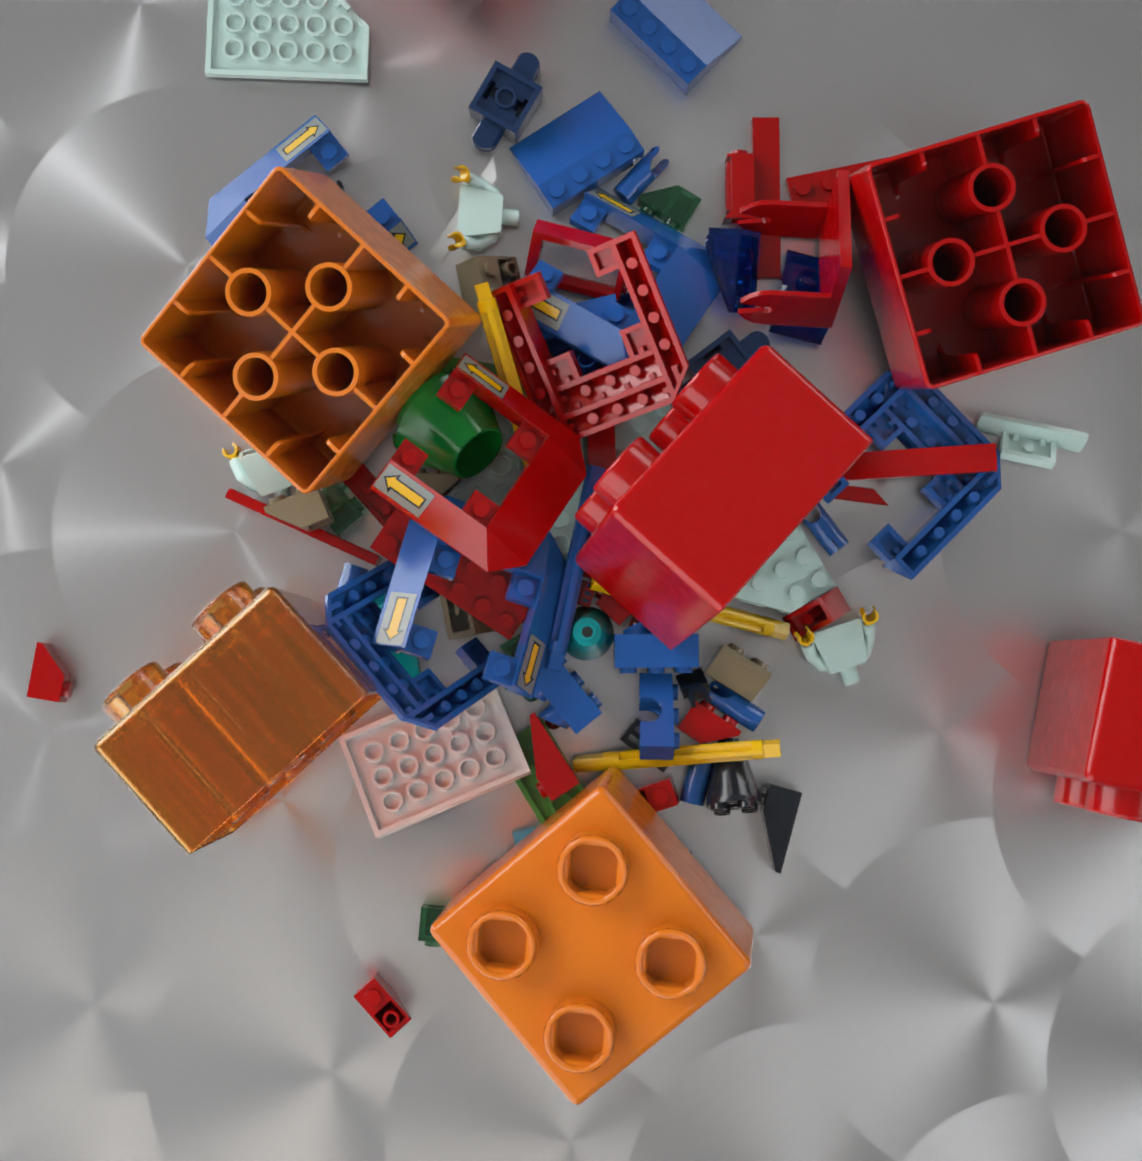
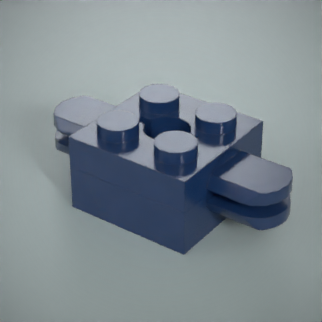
(505, 102)
(731, 348)

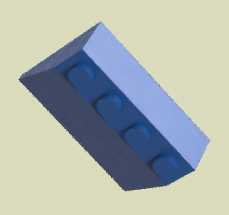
(676, 36)
(577, 152)

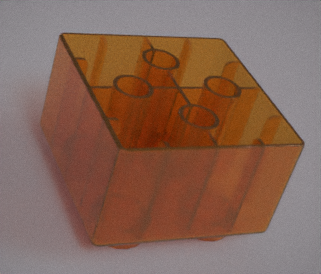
(235, 717)

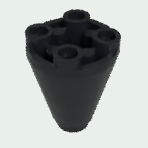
(732, 787)

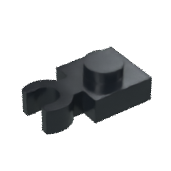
(694, 686)

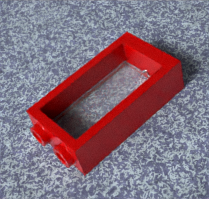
(567, 251)

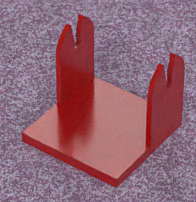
(815, 220)

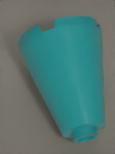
(601, 639)

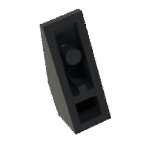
(778, 816)

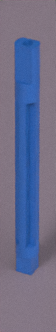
(570, 583)

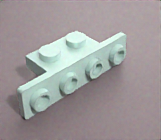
(1030, 441)

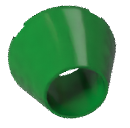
(455, 441)

